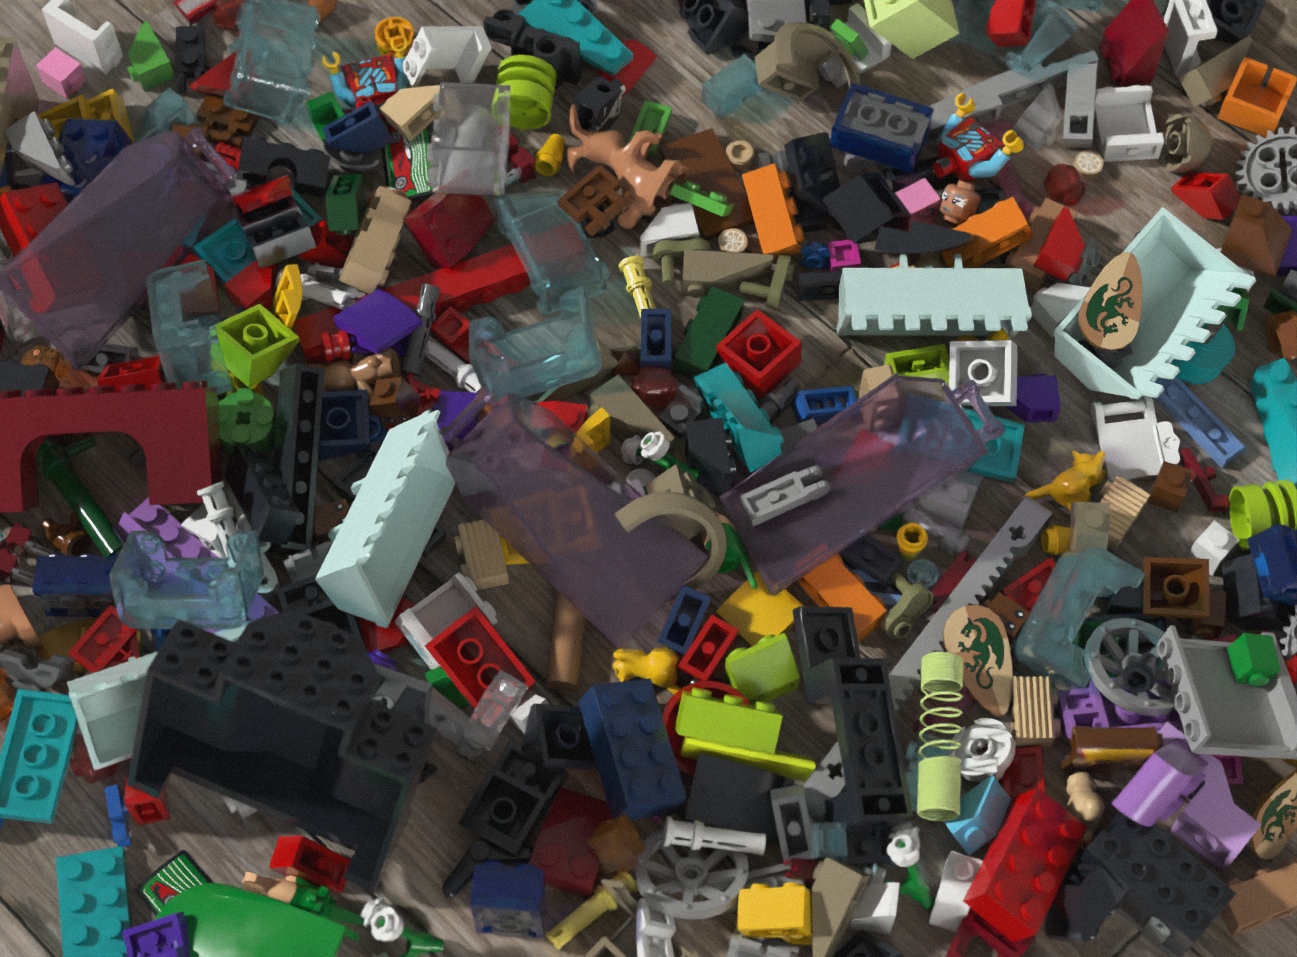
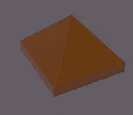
(628, 361)

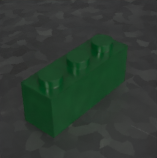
(345, 203)
(716, 318)

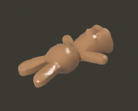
(364, 370)

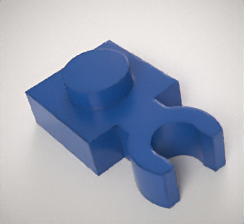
(118, 815)

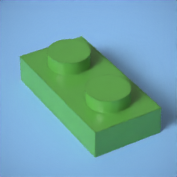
(849, 39)
(653, 118)
(713, 202)

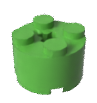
(246, 419)

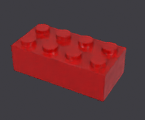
(28, 212)
(1025, 865)

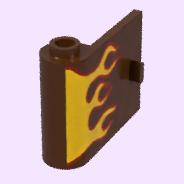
(1111, 749)

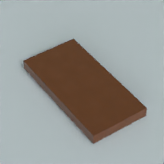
(714, 172)

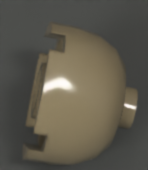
(1185, 144)

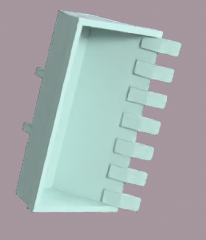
(1180, 292)
(932, 301)
(389, 521)
(110, 706)

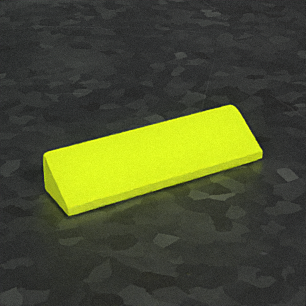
(781, 763)

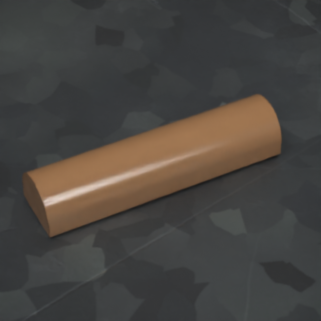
(566, 646)

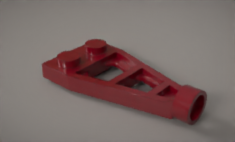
(975, 925)

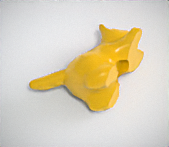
(1075, 482)
(659, 666)

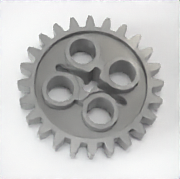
(1255, 173)

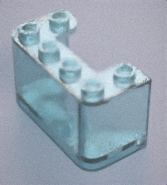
(273, 58)
(182, 325)
(203, 591)
(1062, 607)

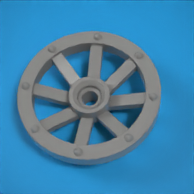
(1113, 689)
(690, 878)

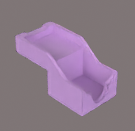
(1211, 820)

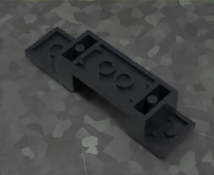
(865, 730)

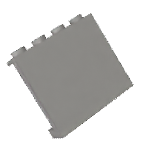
(1223, 714)

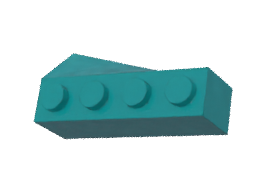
(1276, 405)
(748, 425)

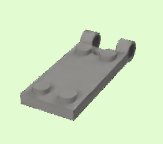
(770, 15)

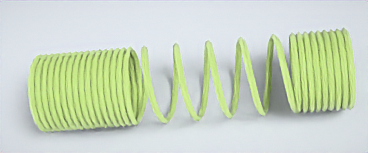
(940, 775)

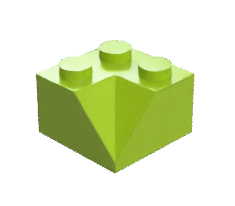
(255, 344)

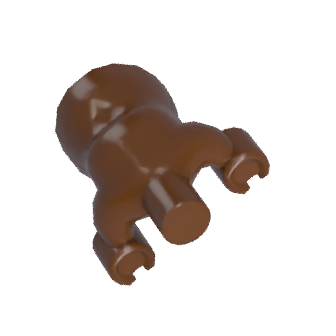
(67, 537)

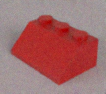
(474, 655)

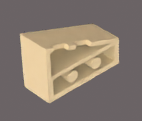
(375, 241)

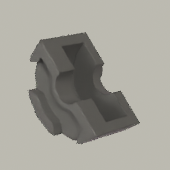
(31, 671)

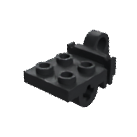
(558, 51)

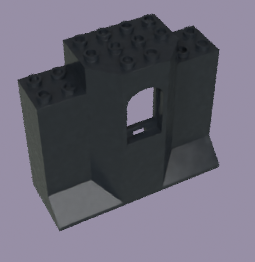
(285, 730)

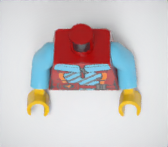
(375, 77)
(970, 149)

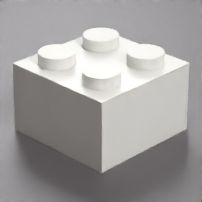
(990, 365)

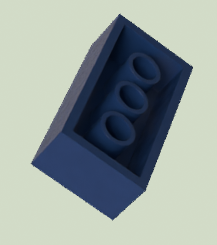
(632, 749)

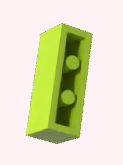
(728, 720)

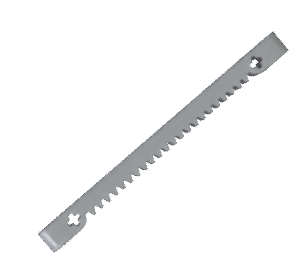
(1025, 526)

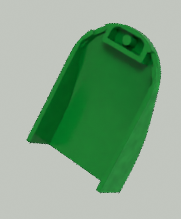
(242, 923)

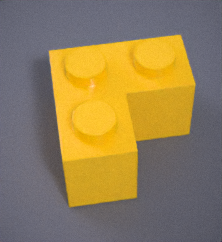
(776, 913)

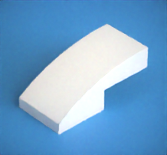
(653, 931)

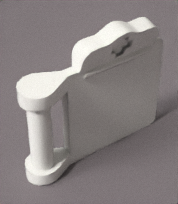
(1134, 446)

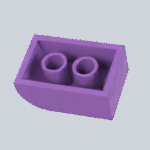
(1160, 784)

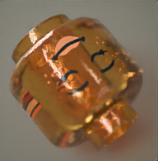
(49, 357)

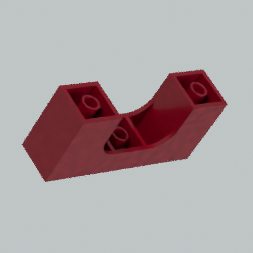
(169, 422)

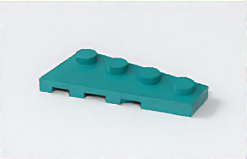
(574, 21)

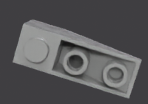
(1080, 105)
(38, 147)

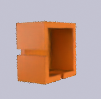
(1253, 106)

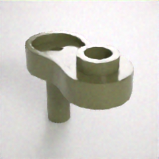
(672, 252)
(783, 272)
(912, 604)

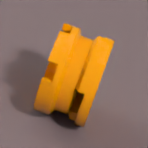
(396, 28)

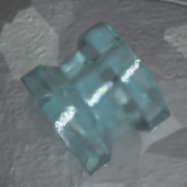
(922, 571)

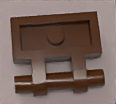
(234, 121)
(592, 192)

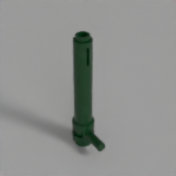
(58, 468)

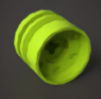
(531, 90)
(1258, 508)

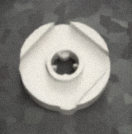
(997, 757)

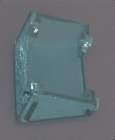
(1049, 31)
(550, 246)
(538, 354)

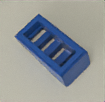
(805, 405)

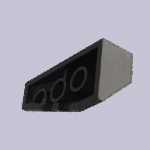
(714, 22)

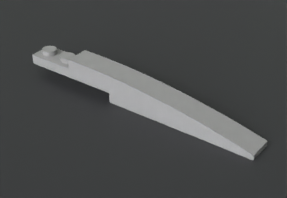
(989, 99)

